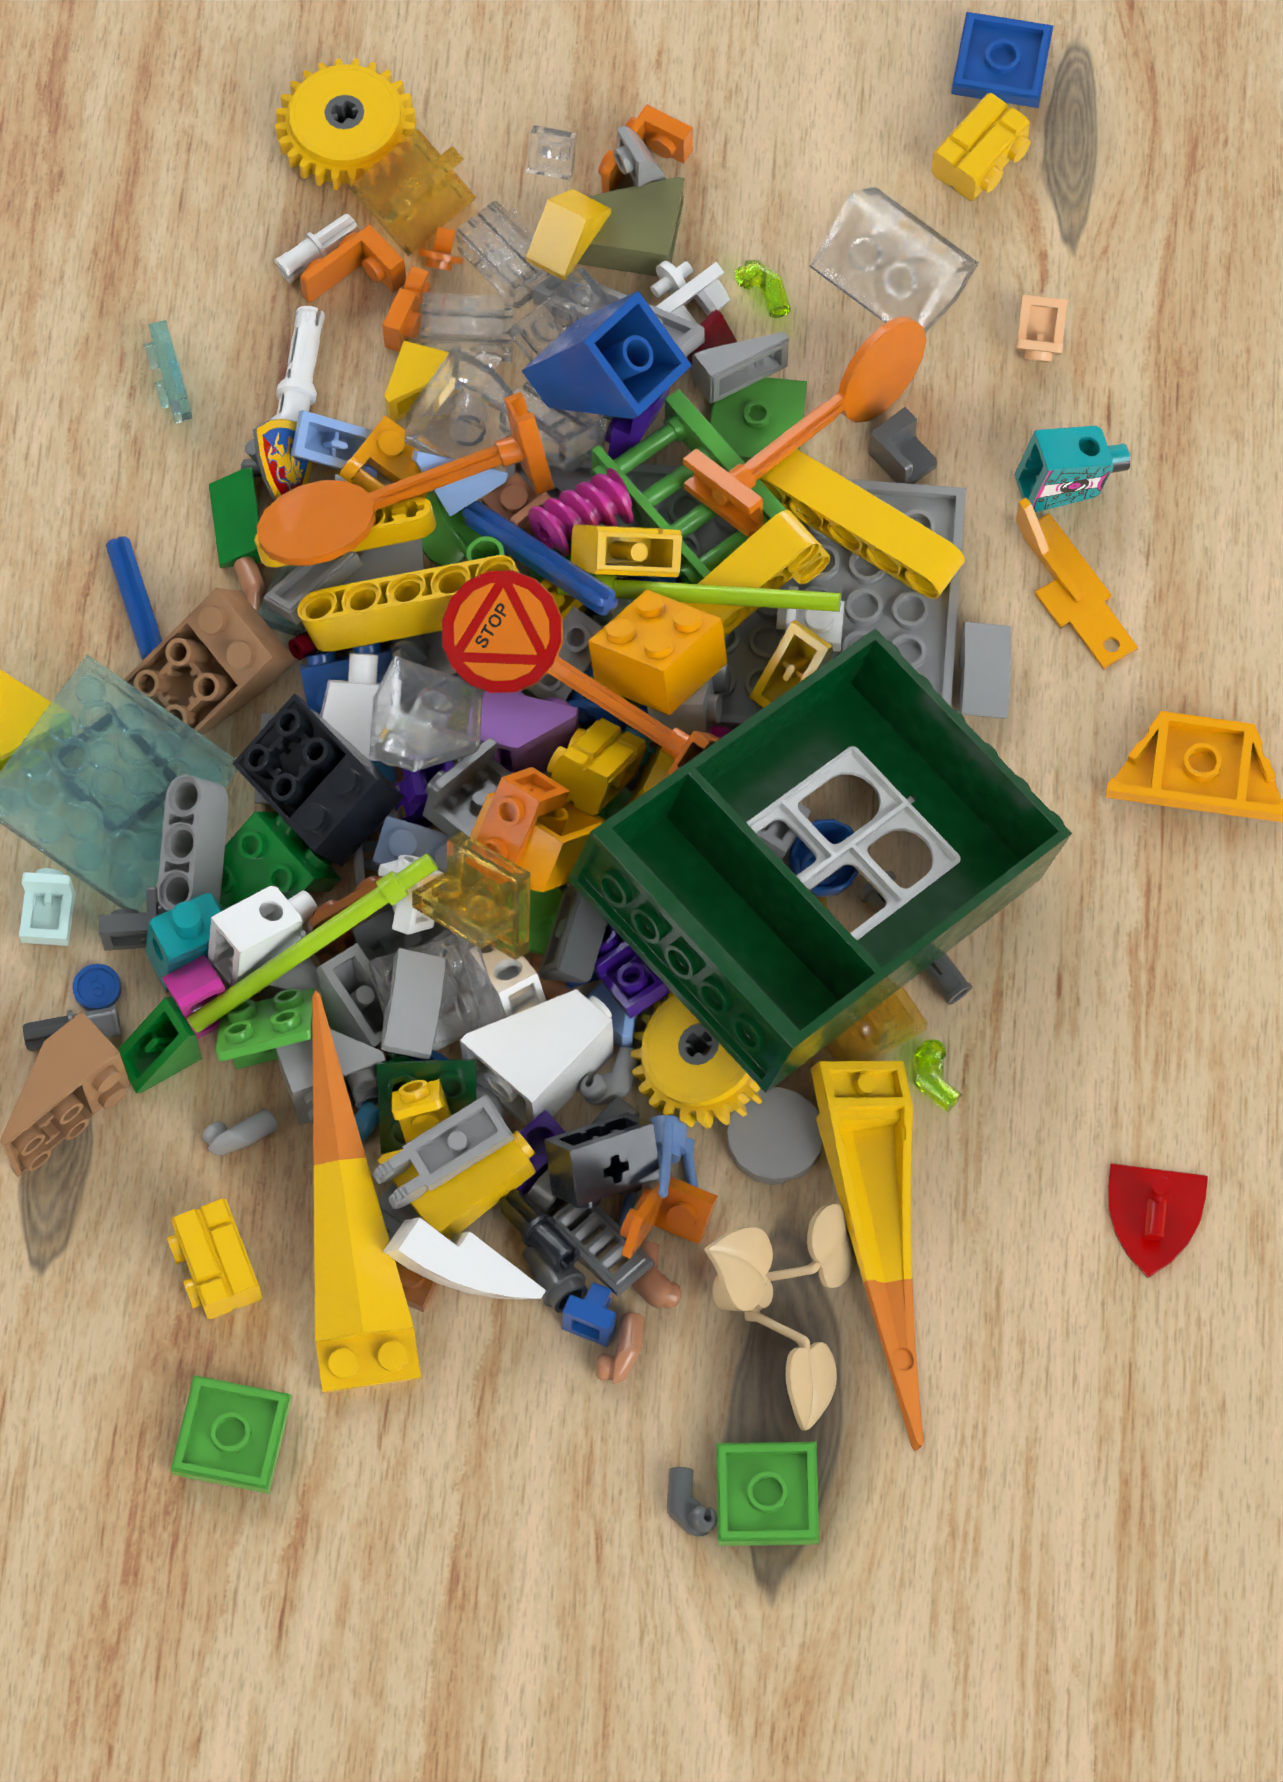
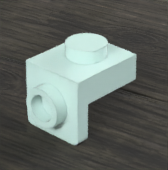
(47, 908)

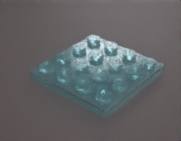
(97, 780)

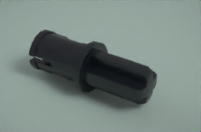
(539, 1231)

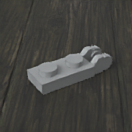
(446, 1150)

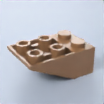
(213, 662)
(67, 1085)

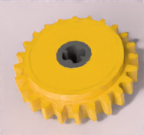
(343, 121)
(681, 1077)

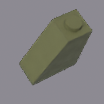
(640, 227)

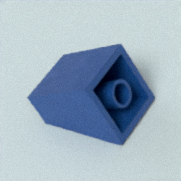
(609, 362)

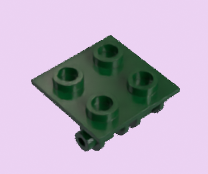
(456, 1078)

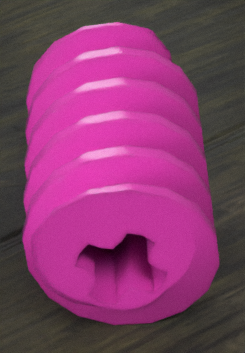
(586, 505)

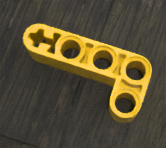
(766, 560)

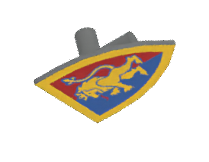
(273, 458)

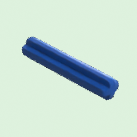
(134, 595)

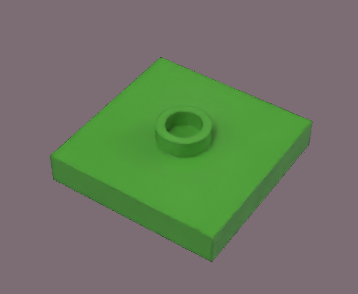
(759, 414)
(231, 1434)
(767, 1493)

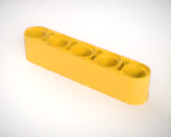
(864, 524)
(388, 605)

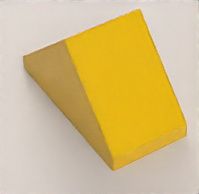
(565, 232)
(409, 377)
(794, 659)

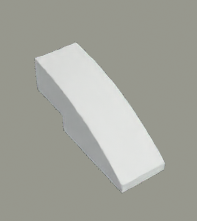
(460, 1262)

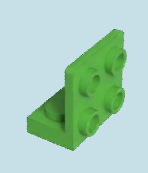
(257, 1028)

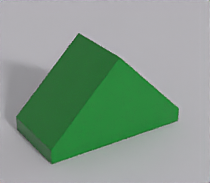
(159, 1047)

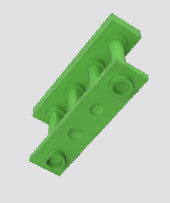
(684, 424)

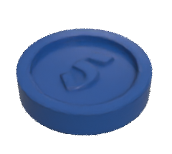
(96, 987)

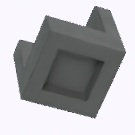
(899, 450)

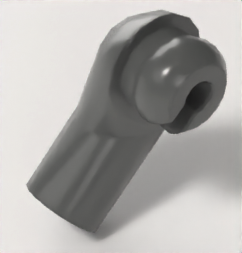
(684, 1508)

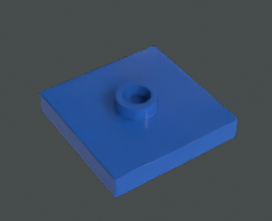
(1002, 59)

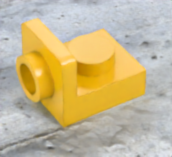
(419, 1107)

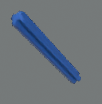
(541, 558)

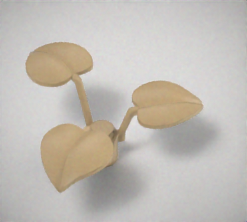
(746, 1286)

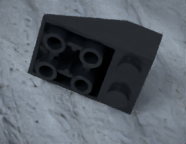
(317, 781)

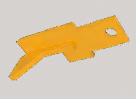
(1077, 592)

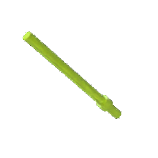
(724, 594)
(390, 890)

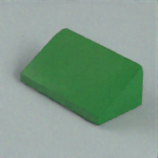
(235, 516)

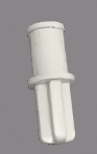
(315, 246)

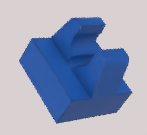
(591, 1316)

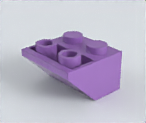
(526, 728)

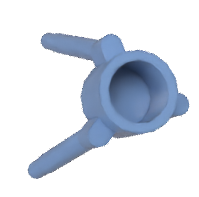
(671, 1145)

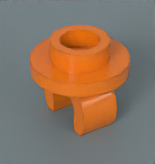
(441, 254)

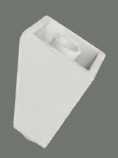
(541, 1053)

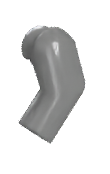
(609, 1086)
(239, 1136)

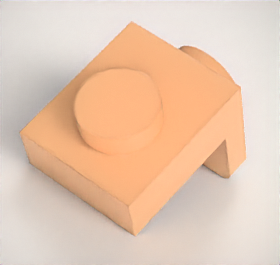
(1041, 327)

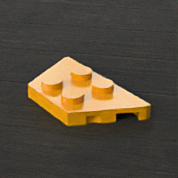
(1200, 768)

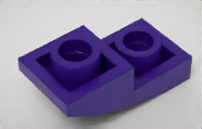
(626, 432)
(627, 975)

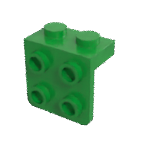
(271, 854)

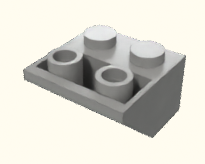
(357, 1065)

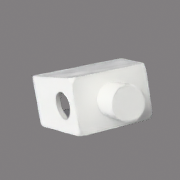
(350, 703)
(256, 931)

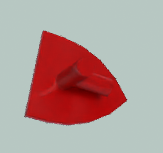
(1154, 1212)

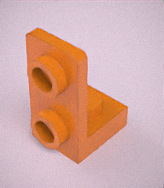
(660, 132)
(356, 249)
(515, 811)
(683, 1213)

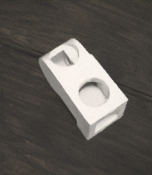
(513, 982)

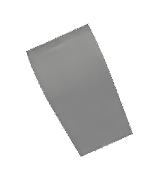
(192, 840)

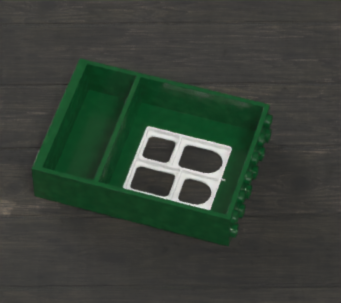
(745, 933)

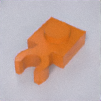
(403, 316)

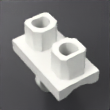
(703, 288)

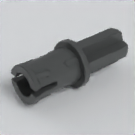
(37, 1032)

